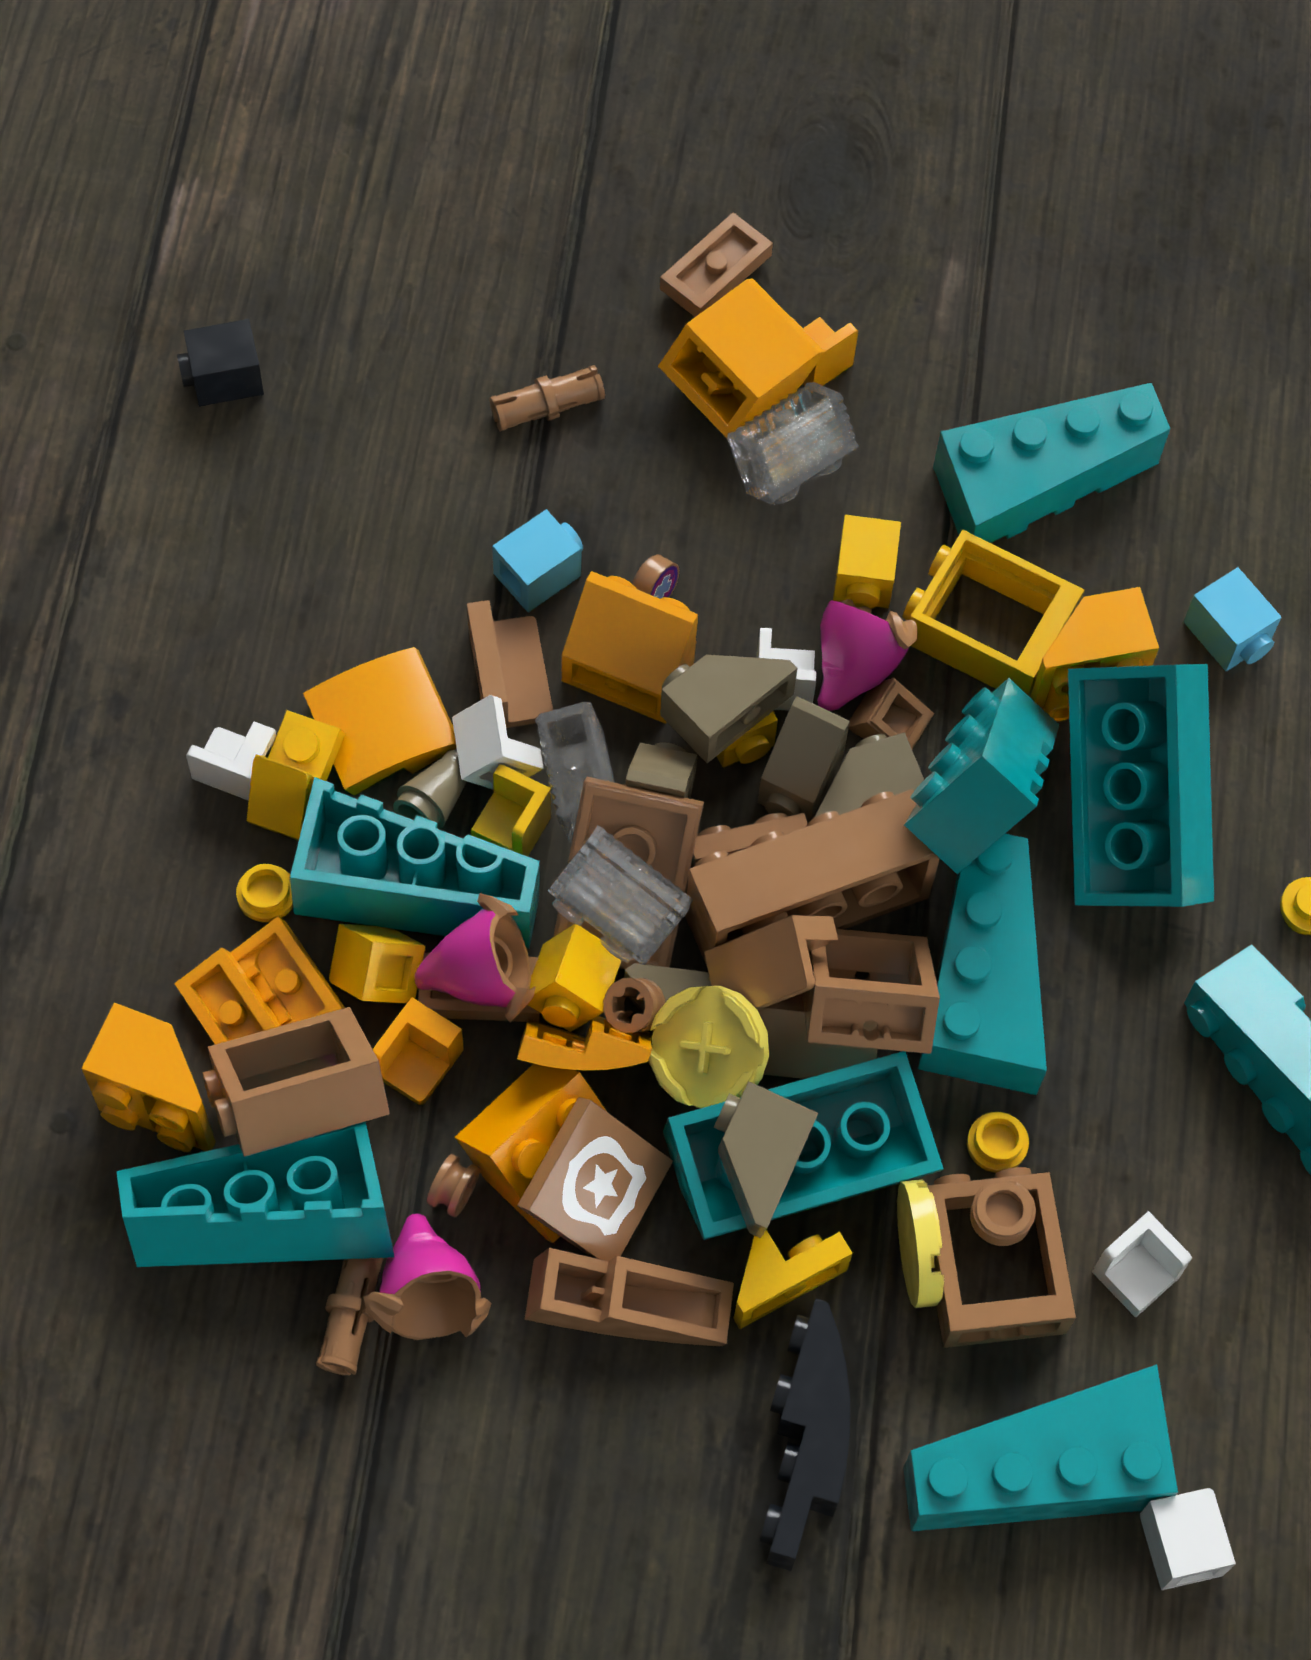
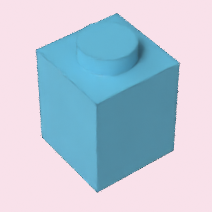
(538, 559)
(1233, 620)

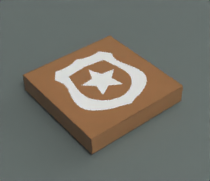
(595, 1182)

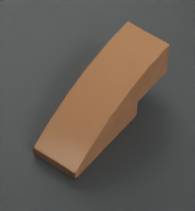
(628, 1299)

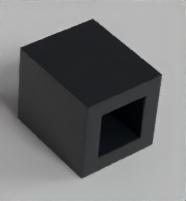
(221, 363)

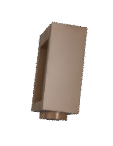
(896, 994)
(295, 1081)
(1007, 1318)

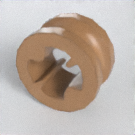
(628, 987)
(453, 1185)

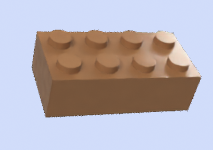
(833, 867)

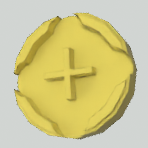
(708, 1045)
(919, 1243)

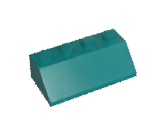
(1141, 785)
(863, 1140)

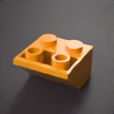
(740, 357)
(1101, 632)
(627, 643)
(145, 1080)
(519, 1128)

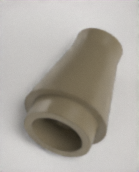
(432, 791)

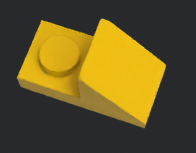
(285, 779)
(773, 1282)

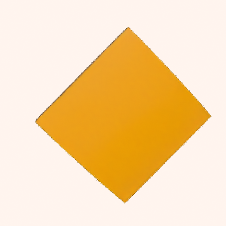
(387, 717)
(257, 985)
(599, 1050)

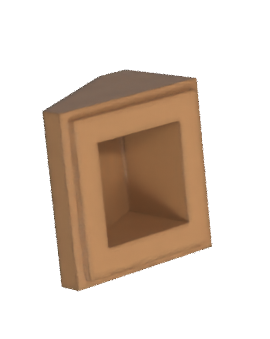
(890, 711)

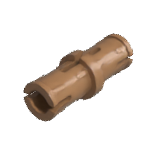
(547, 398)
(348, 1316)

